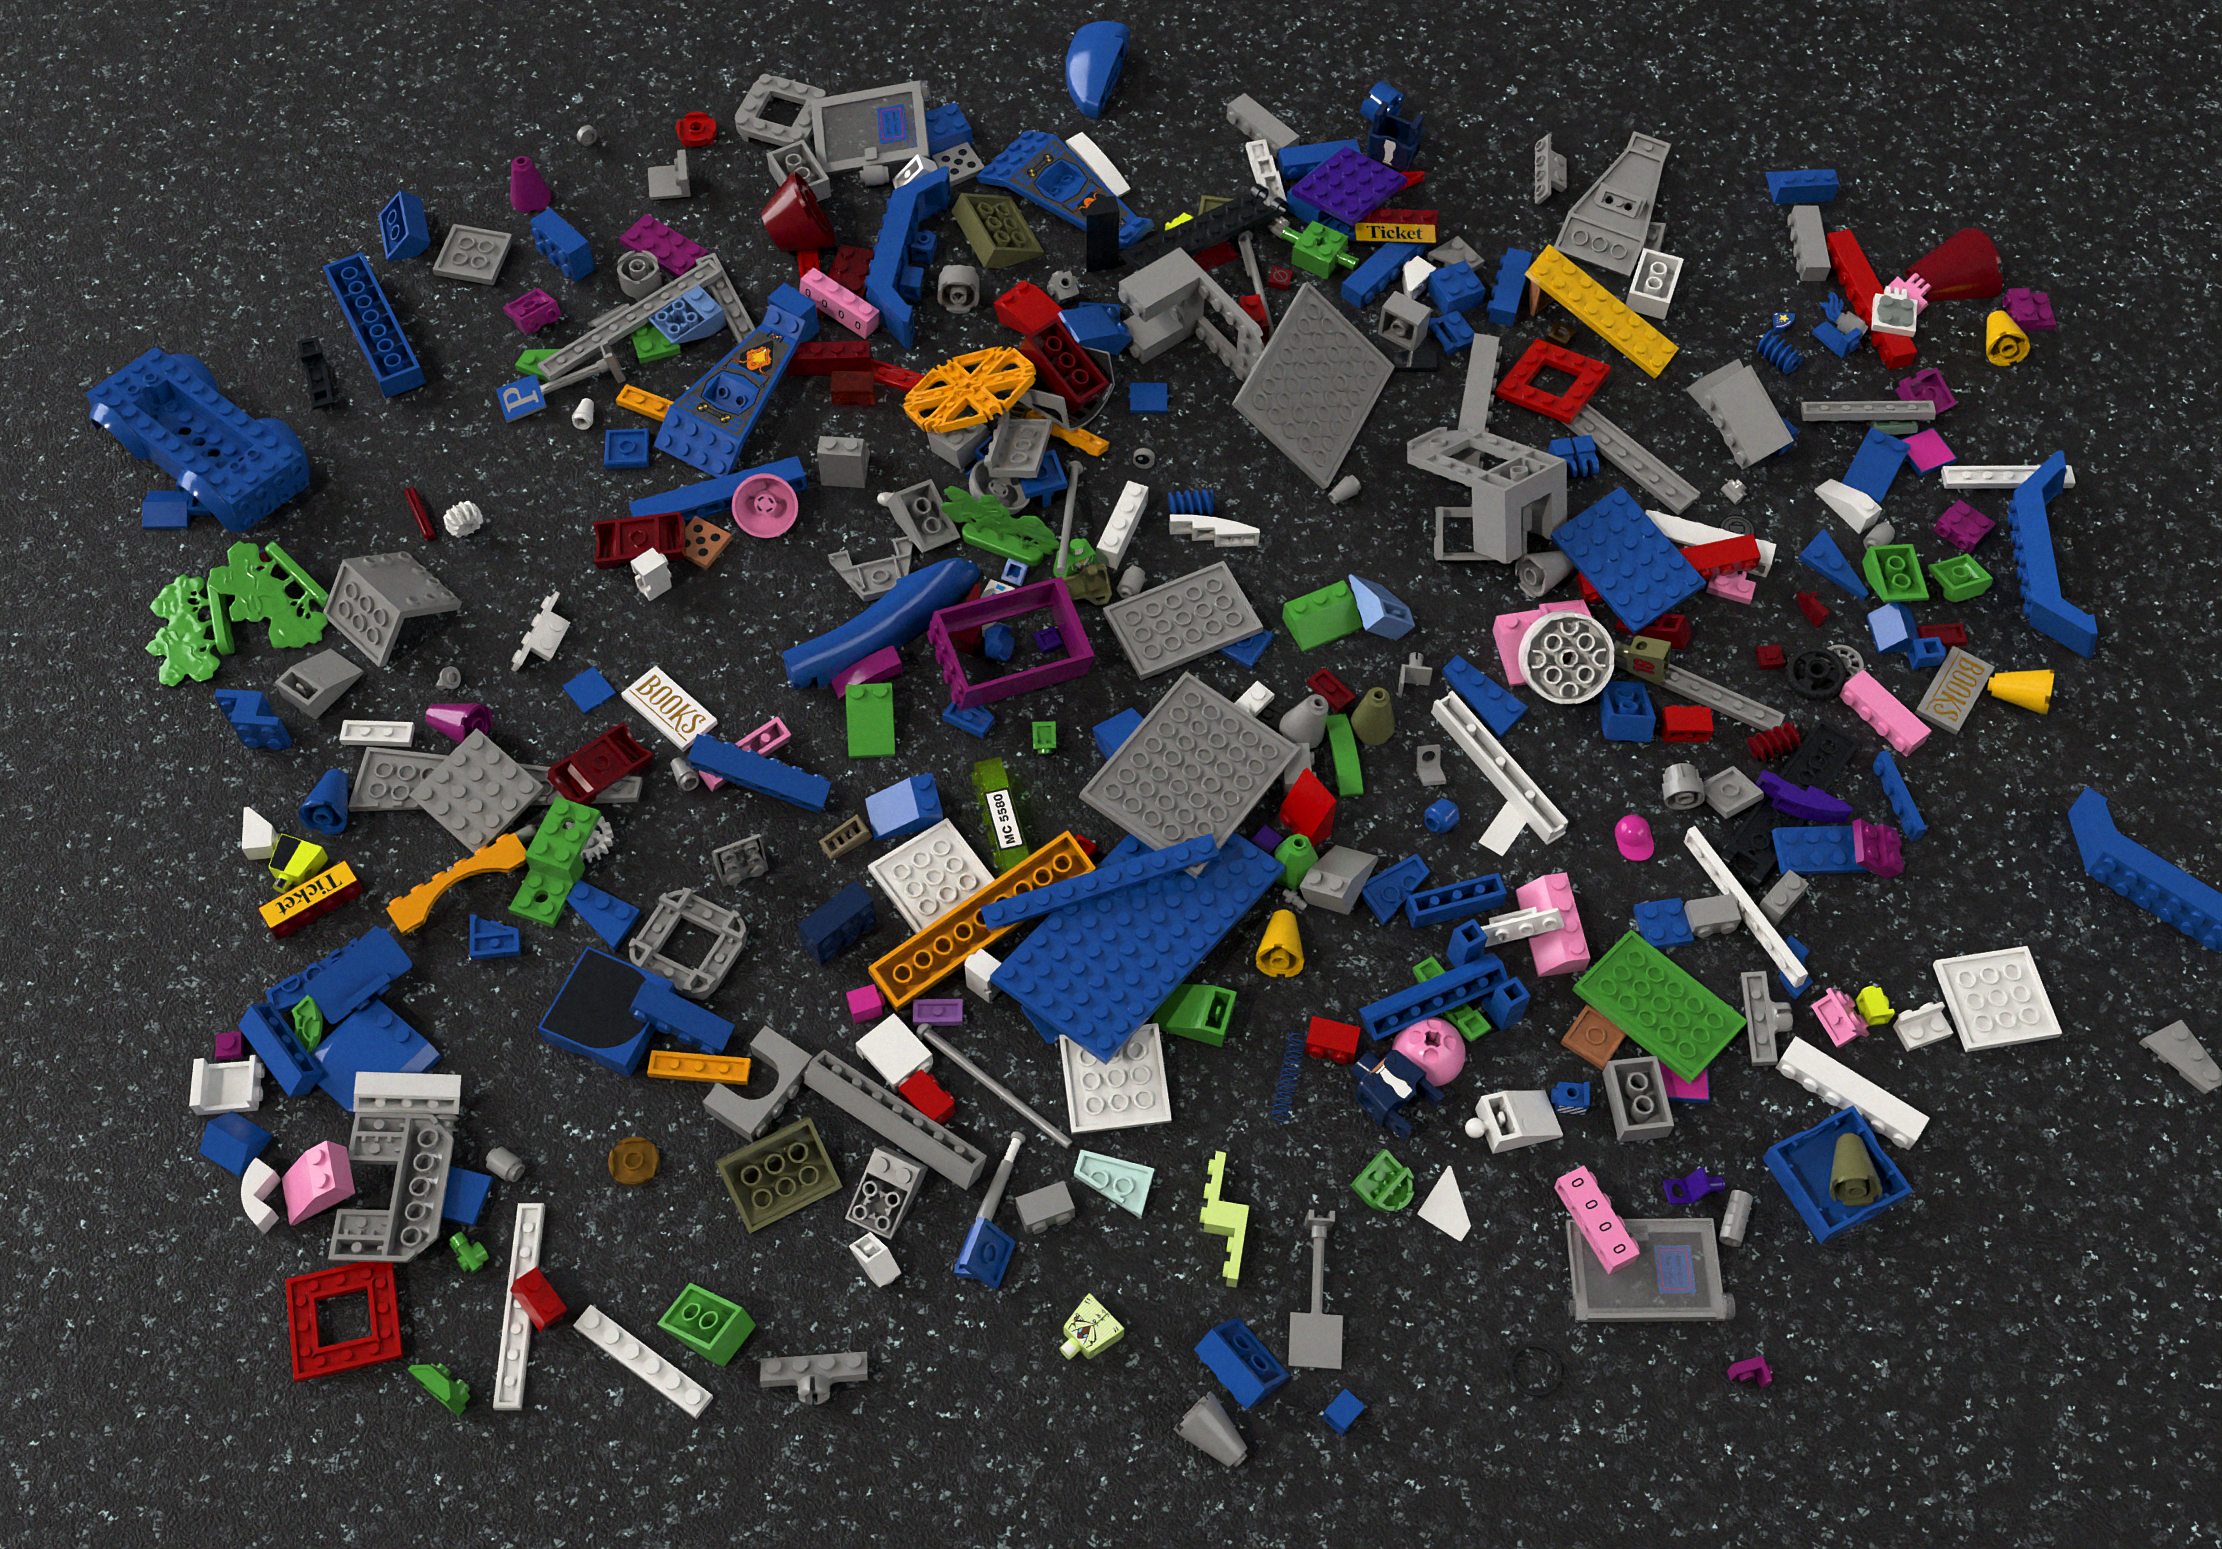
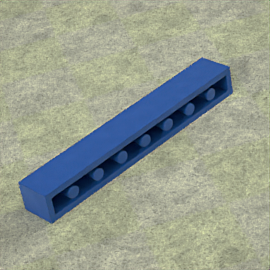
(717, 494)

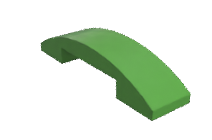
(1344, 755)
(1462, 1017)

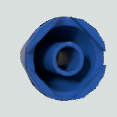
(327, 804)

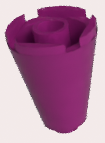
(527, 186)
(459, 719)

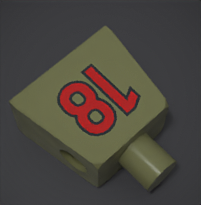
(1647, 658)

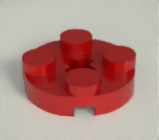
(703, 136)

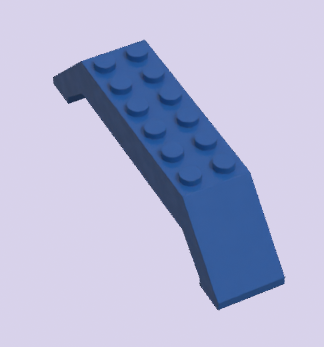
(904, 212)
(2037, 565)
(2144, 875)

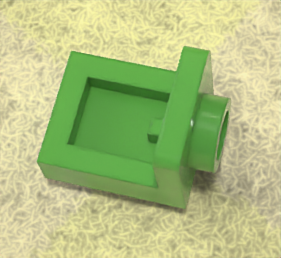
(1044, 737)

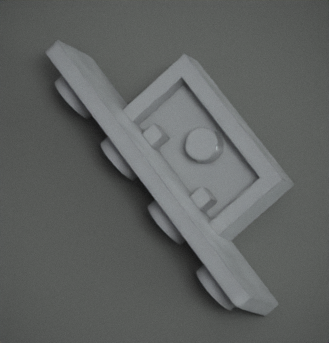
(1549, 170)

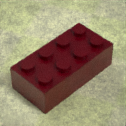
(1063, 365)

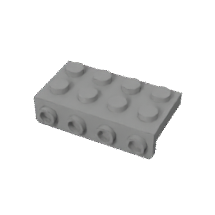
(1017, 447)

